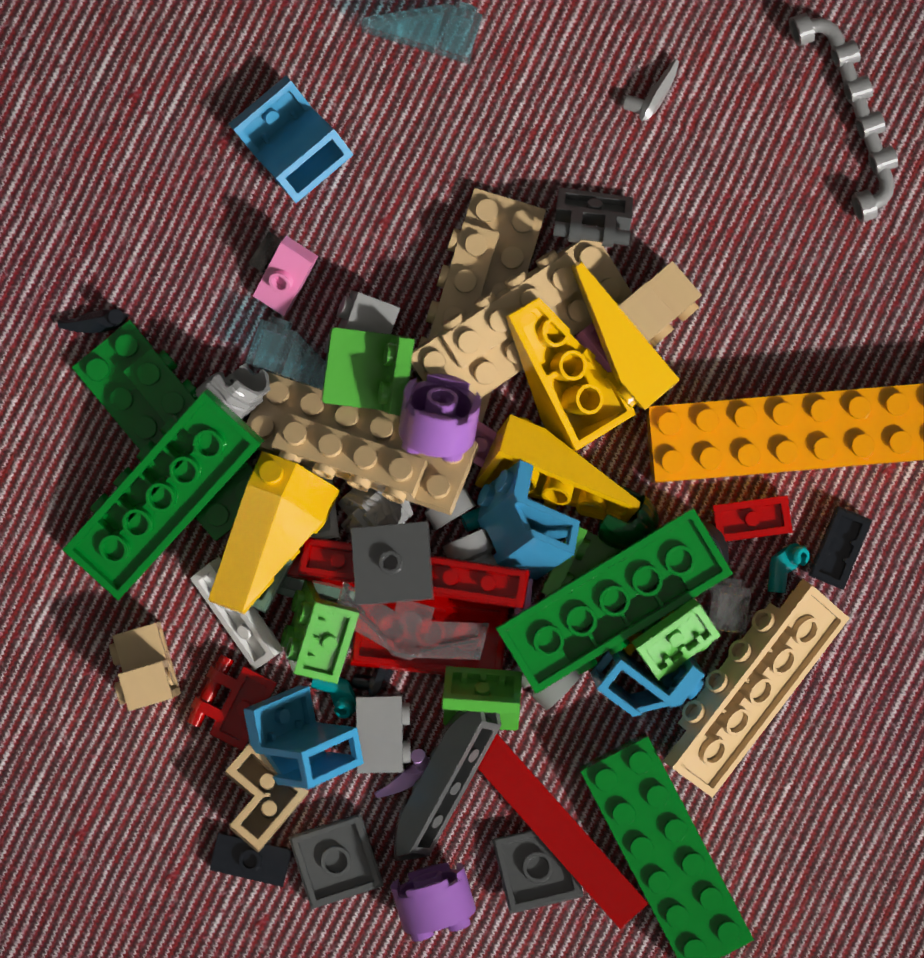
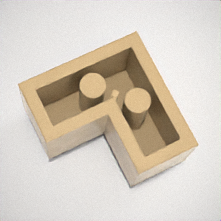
(661, 302)
(145, 666)
(270, 802)

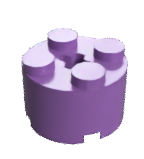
(439, 417)
(434, 900)

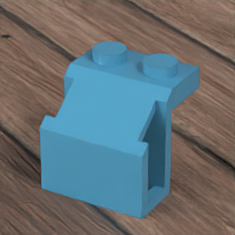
(291, 139)
(522, 529)
(667, 691)
(295, 743)

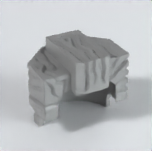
(239, 390)
(372, 509)

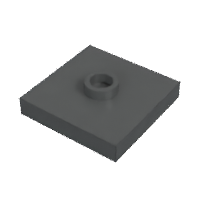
(392, 563)
(336, 860)
(532, 873)

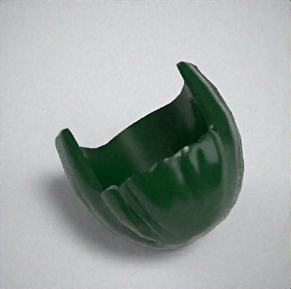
(621, 533)

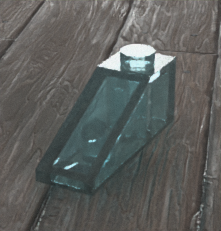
(434, 29)
(285, 353)

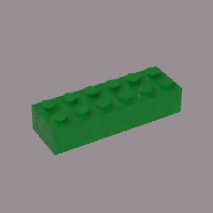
(665, 851)

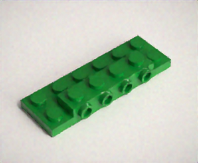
(142, 396)
(162, 493)
(614, 601)

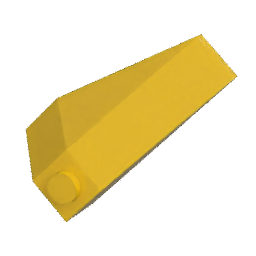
(630, 356)
(567, 382)
(558, 472)
(273, 521)

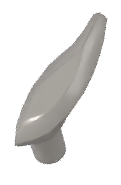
(656, 94)

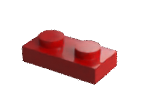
(753, 518)

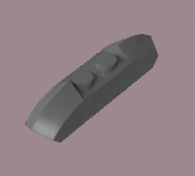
(443, 782)

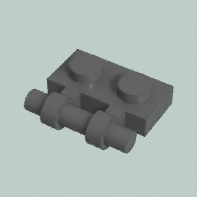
(601, 211)

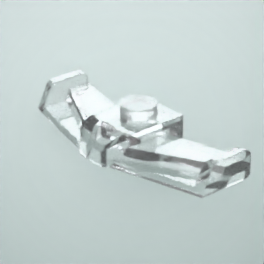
(412, 634)

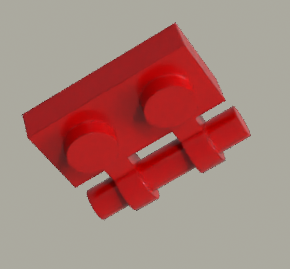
(245, 691)

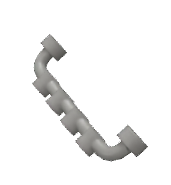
(856, 91)

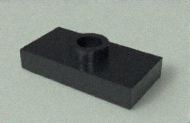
(839, 547)
(239, 859)

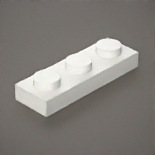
(246, 629)

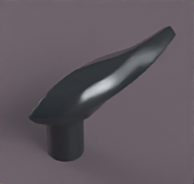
(95, 321)
(373, 683)

